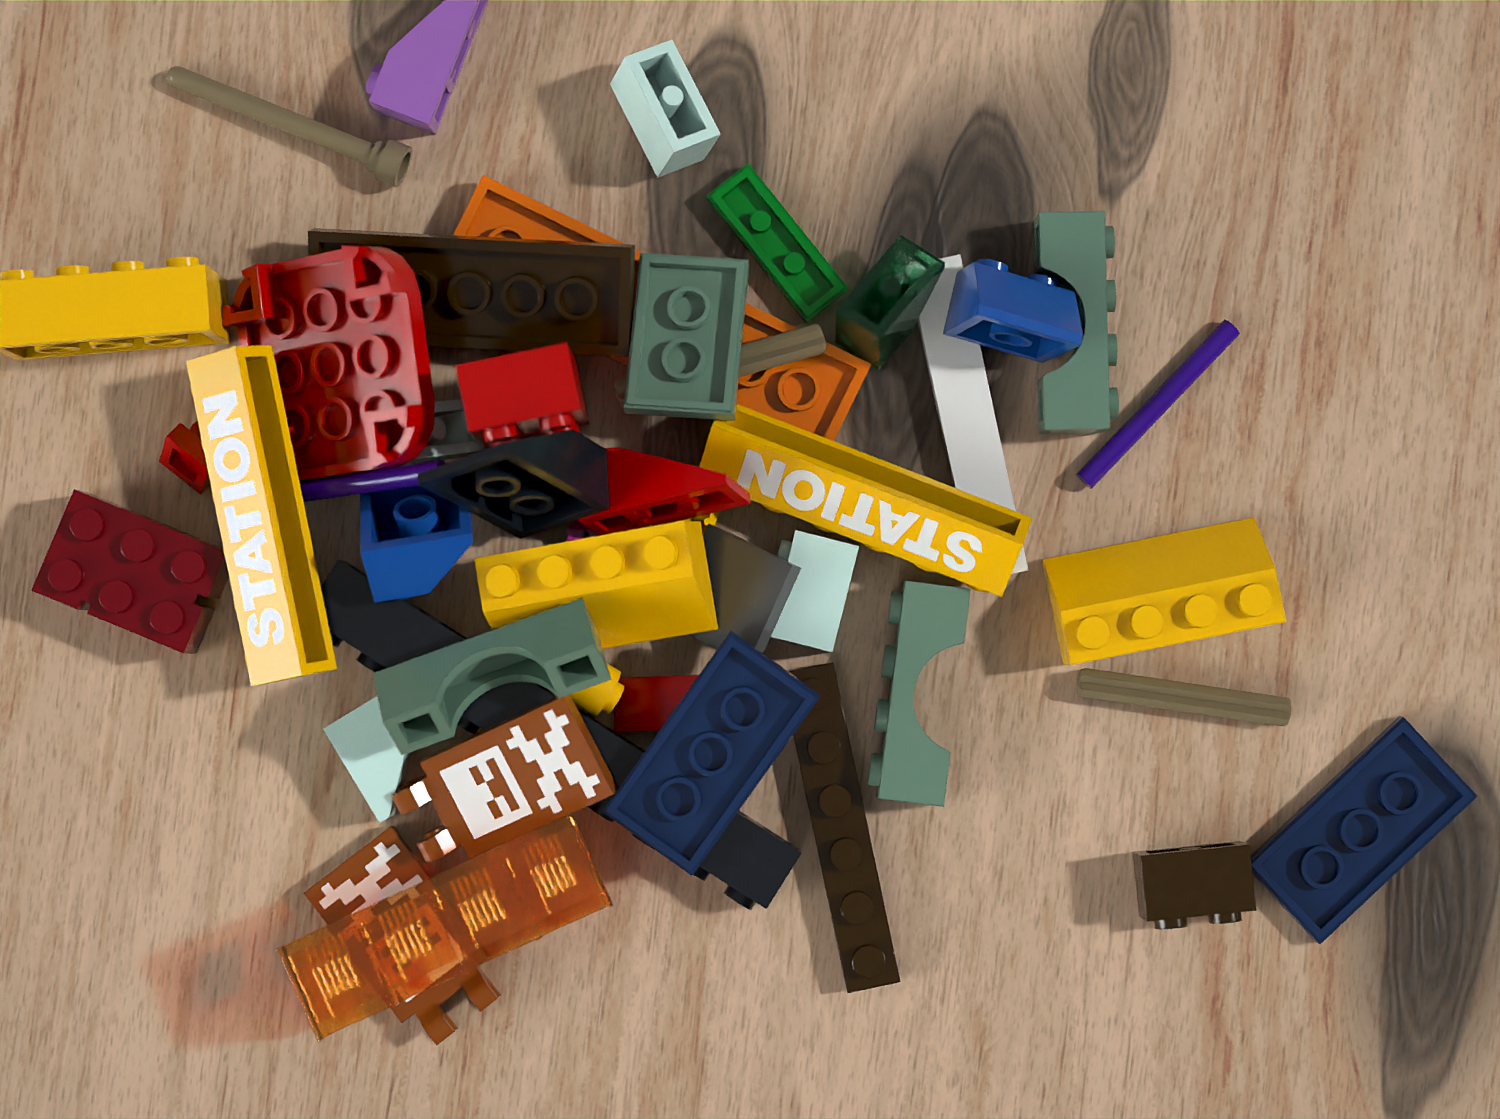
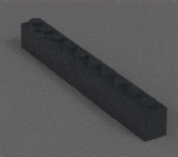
(396, 631)

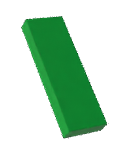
(777, 243)

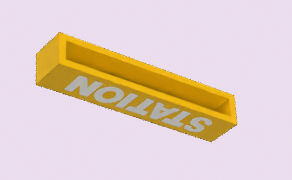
(868, 499)
(261, 514)

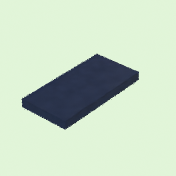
(711, 753)
(1360, 829)

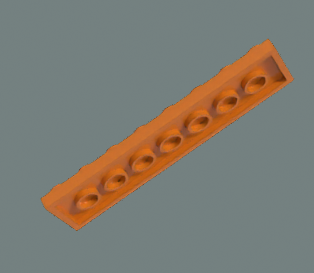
(803, 393)

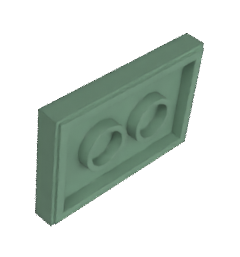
(686, 336)

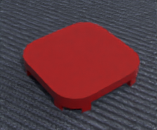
(344, 355)

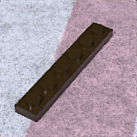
(843, 837)

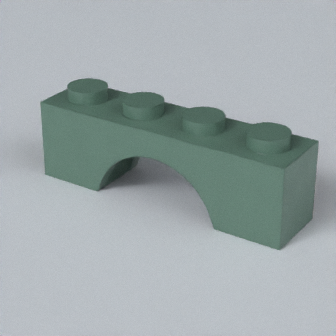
(1075, 253)
(429, 693)
(911, 763)

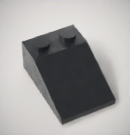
(527, 482)

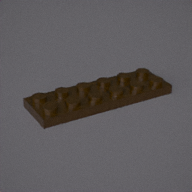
(512, 289)

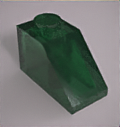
(887, 302)

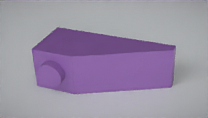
(425, 65)

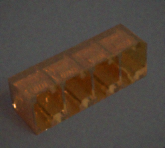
(439, 924)

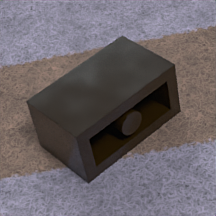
(1194, 883)

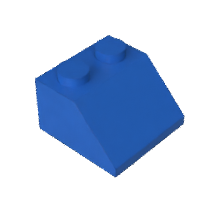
(1013, 312)
(410, 540)

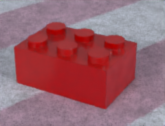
(523, 394)

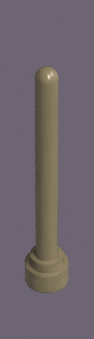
(386, 160)

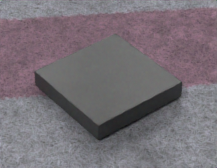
(746, 588)

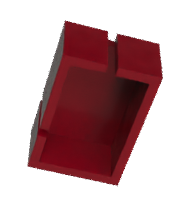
(133, 572)

